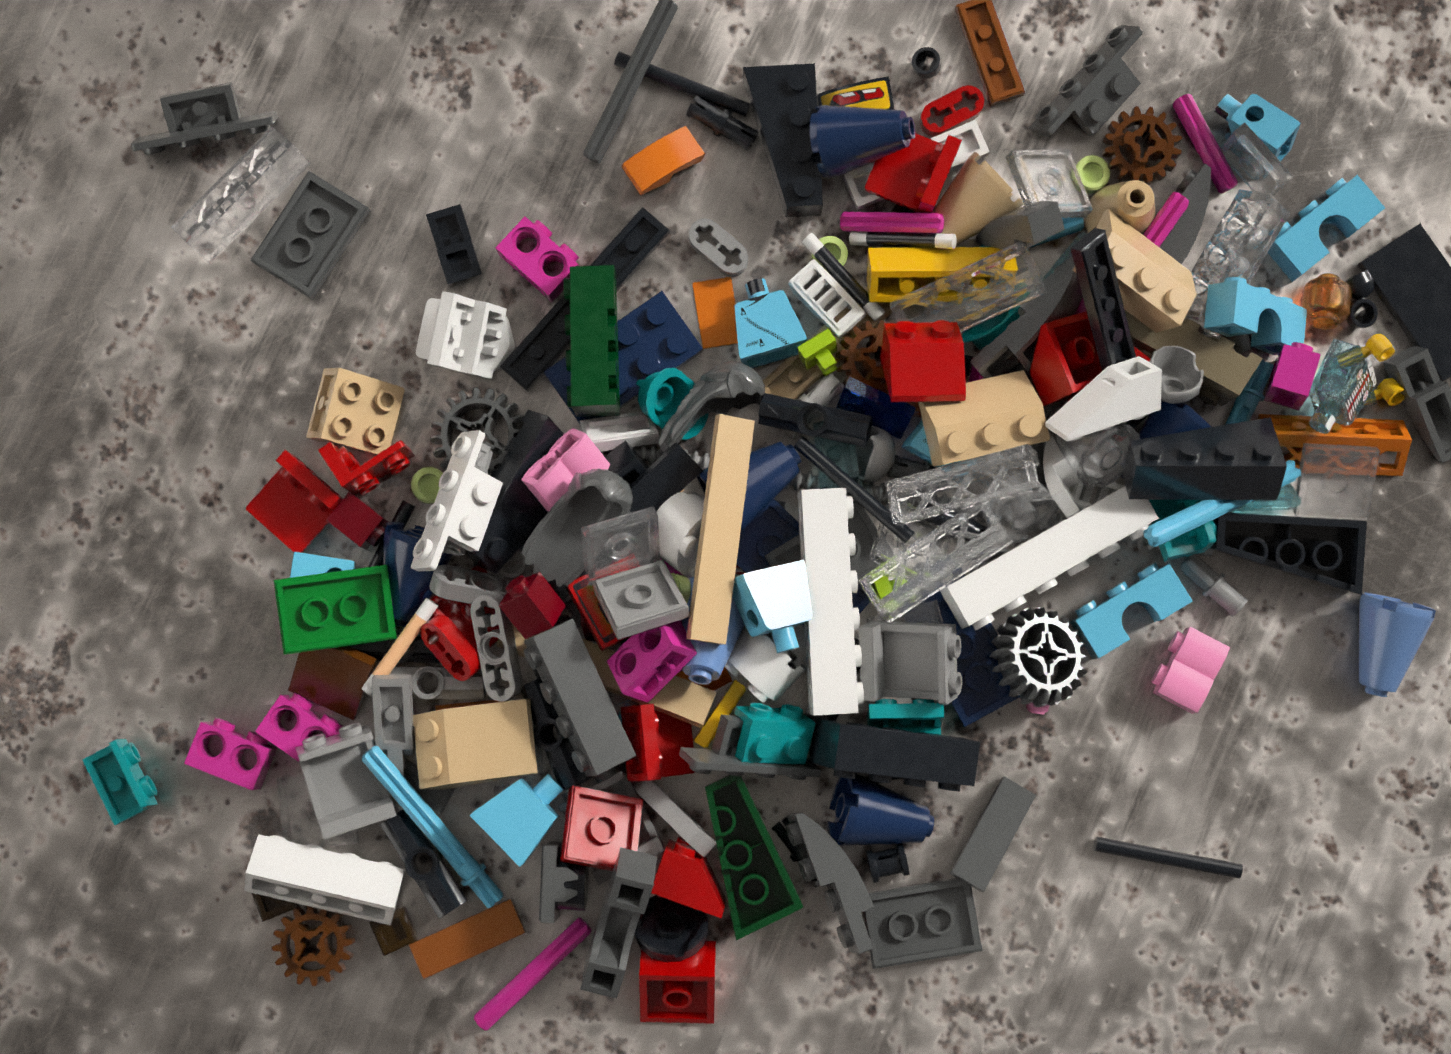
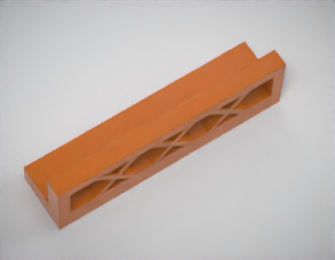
(1379, 433)

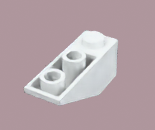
(1113, 397)

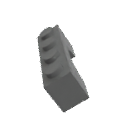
(617, 922)

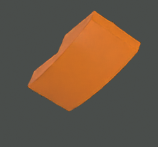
(662, 159)

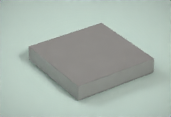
(640, 599)

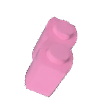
(552, 473)
(1190, 669)

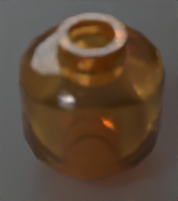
(1326, 301)

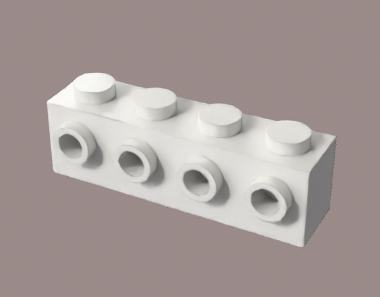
(324, 879)

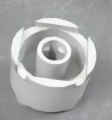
(680, 531)
(761, 665)

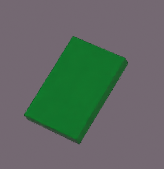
(334, 609)

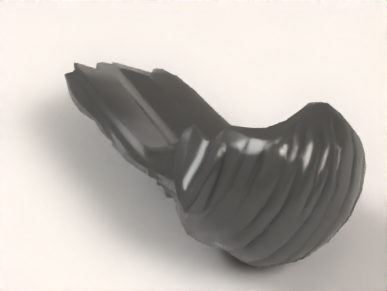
(717, 391)
(557, 540)

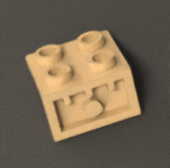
(355, 411)

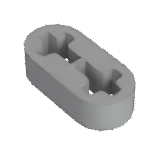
(713, 254)

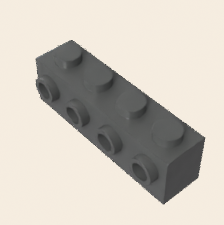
(578, 698)

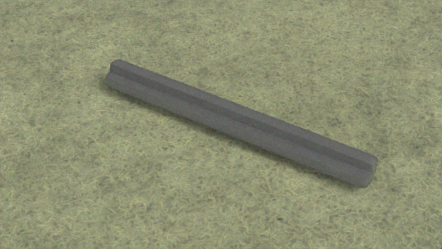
(630, 80)

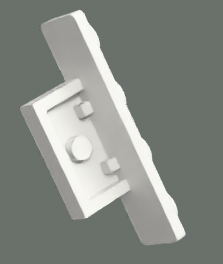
(461, 505)

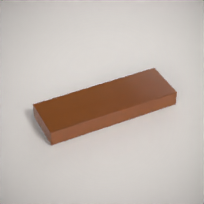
(989, 51)
(467, 938)

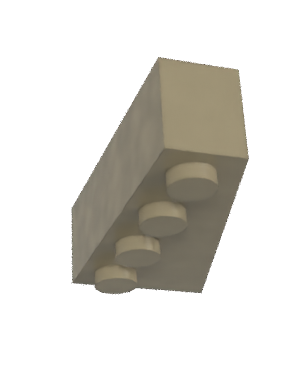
(1223, 368)

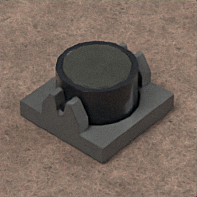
(562, 884)

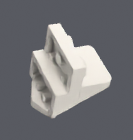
(465, 335)

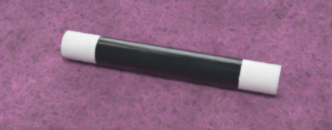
(903, 239)
(845, 279)

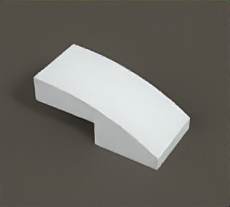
(1059, 477)

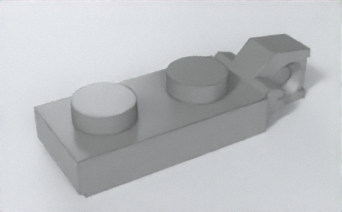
(394, 717)

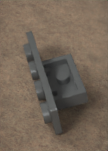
(1095, 89)
(201, 115)
(723, 757)

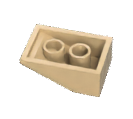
(474, 744)

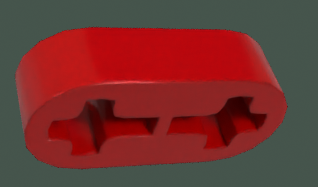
(948, 104)
(450, 647)

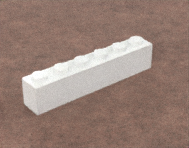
(1047, 556)
(830, 632)

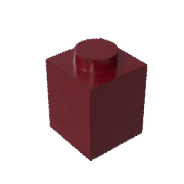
(358, 521)
(531, 604)

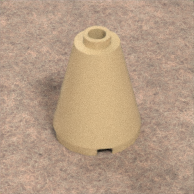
(974, 199)
(1129, 200)

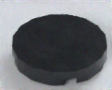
(671, 930)

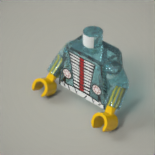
(1348, 383)

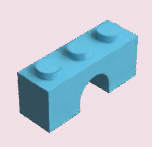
(1347, 208)
(1242, 309)
(1156, 591)

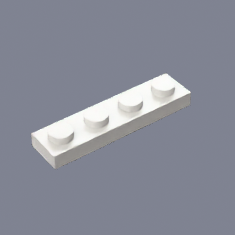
(971, 141)

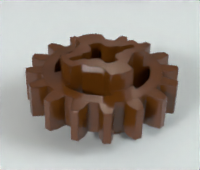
(1155, 147)
(860, 359)
(324, 955)

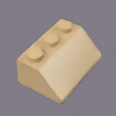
(1150, 281)
(993, 418)

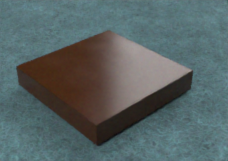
(333, 678)

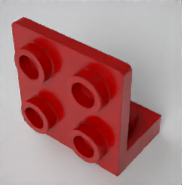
(914, 173)
(365, 477)
(294, 503)
(655, 742)

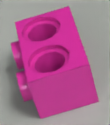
(533, 264)
(1292, 376)
(651, 660)
(305, 727)
(229, 762)

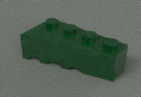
(593, 341)
(752, 870)

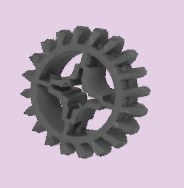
(487, 421)
(1030, 673)

